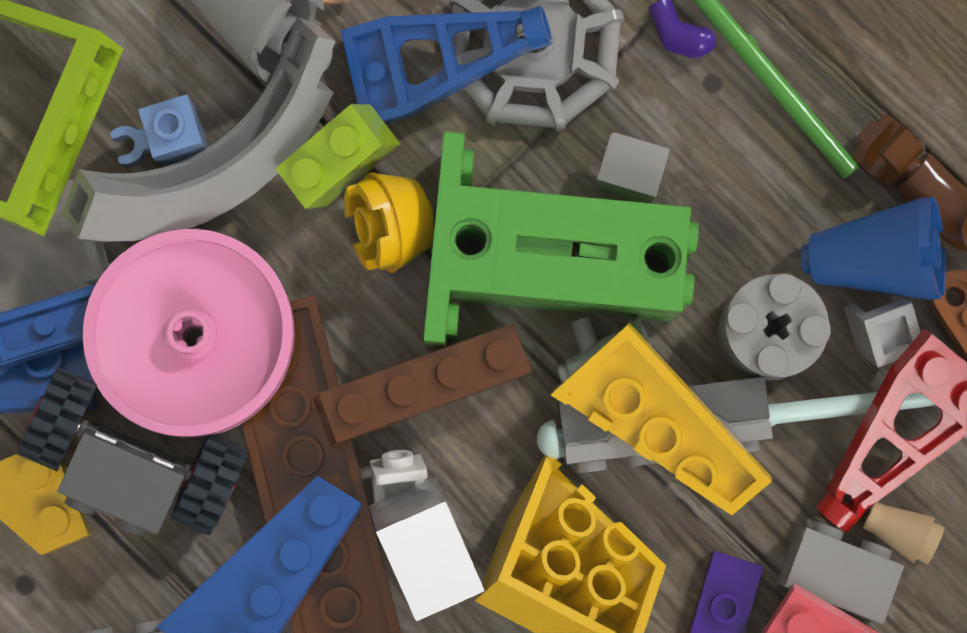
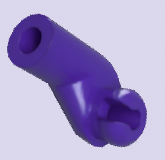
(679, 36)

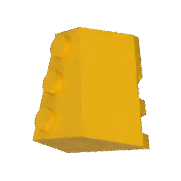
(569, 564)

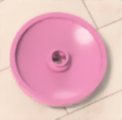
(149, 305)

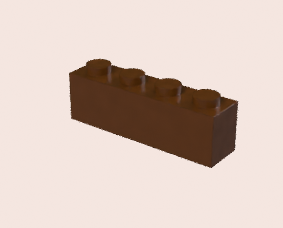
(421, 385)

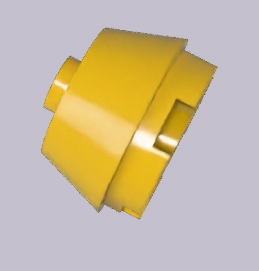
(390, 220)

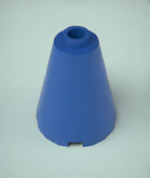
(882, 252)

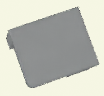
(632, 168)
(884, 331)

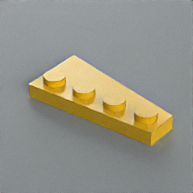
(654, 411)

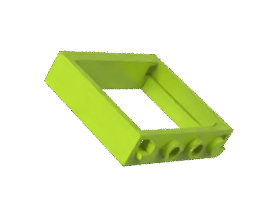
(66, 117)

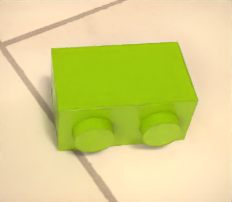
(337, 156)

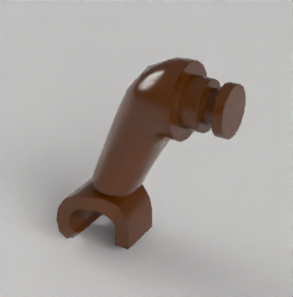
(893, 151)

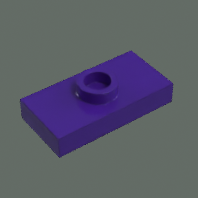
(726, 595)

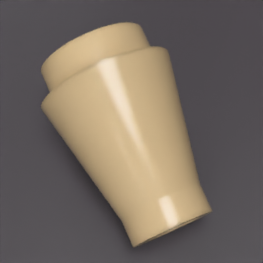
(905, 531)

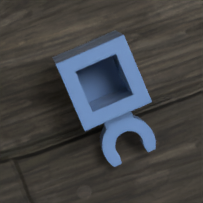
(169, 133)

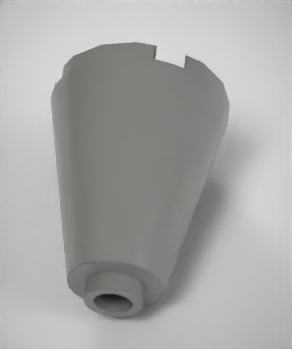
(257, 27)

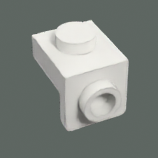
(396, 473)

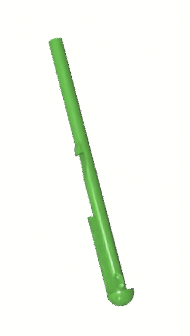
(776, 84)

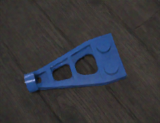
(379, 69)

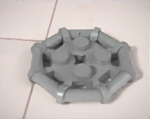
(550, 66)

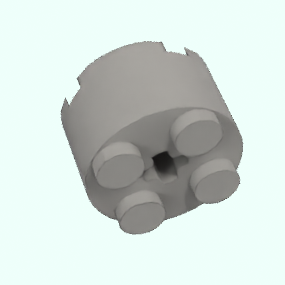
(801, 335)

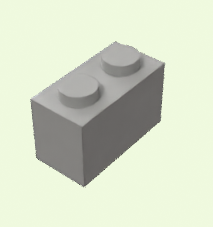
(841, 573)

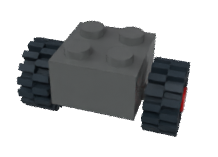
(123, 473)

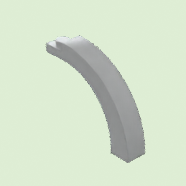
(223, 174)

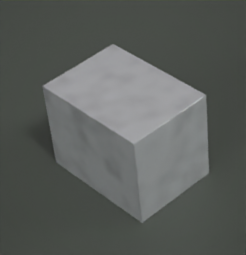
(425, 548)

